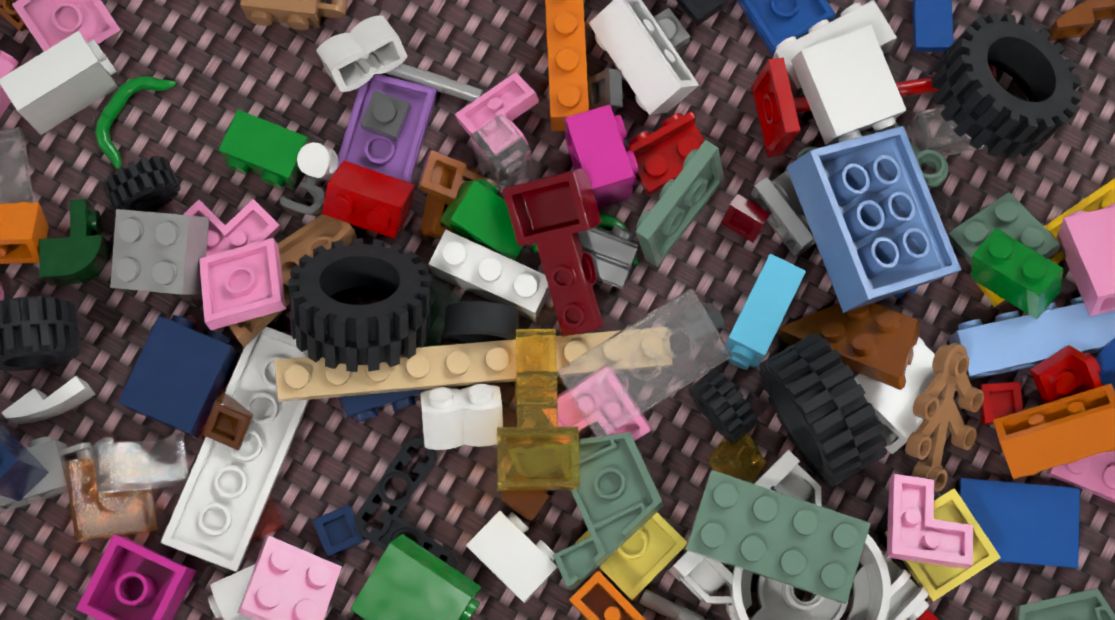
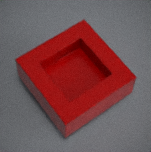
(1000, 401)

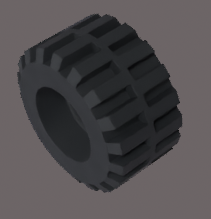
(37, 333)

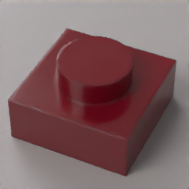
(745, 218)

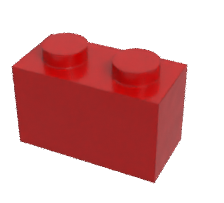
(368, 199)

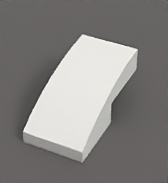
(38, 406)

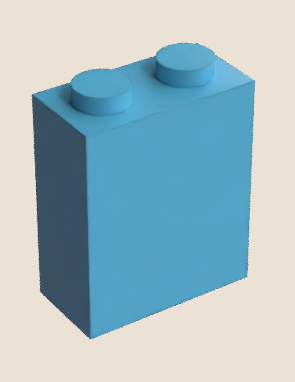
(763, 312)

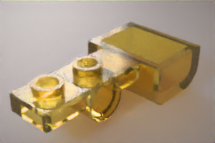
(536, 451)

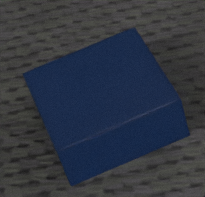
(338, 531)

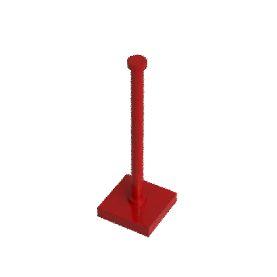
(779, 110)

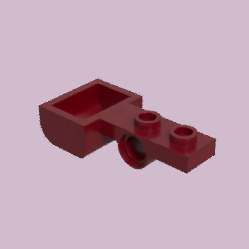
(552, 215)

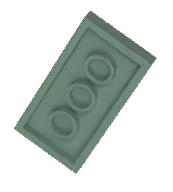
(778, 536)

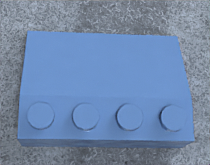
(872, 217)

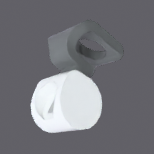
(318, 164)

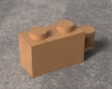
(294, 13)

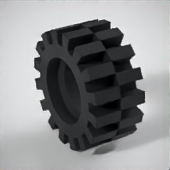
(142, 185)
(723, 406)

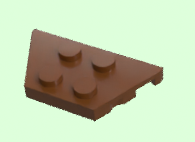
(867, 338)

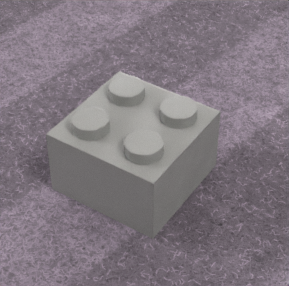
(158, 252)

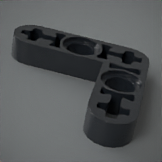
(393, 523)

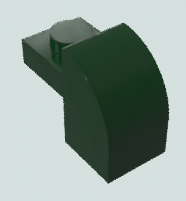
(78, 256)

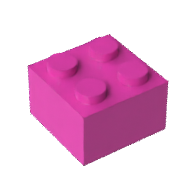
(599, 149)
(135, 584)

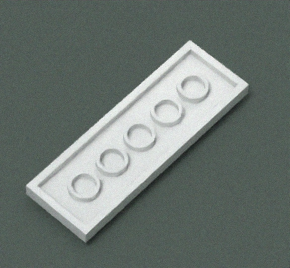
(232, 486)

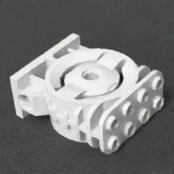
(879, 586)

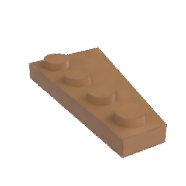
(314, 234)

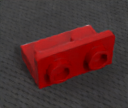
(664, 151)
(1066, 374)

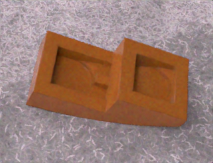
(1081, 18)
(444, 176)

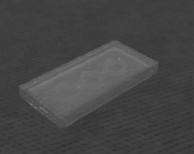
(644, 363)

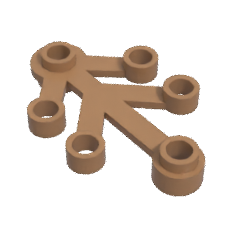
(950, 367)

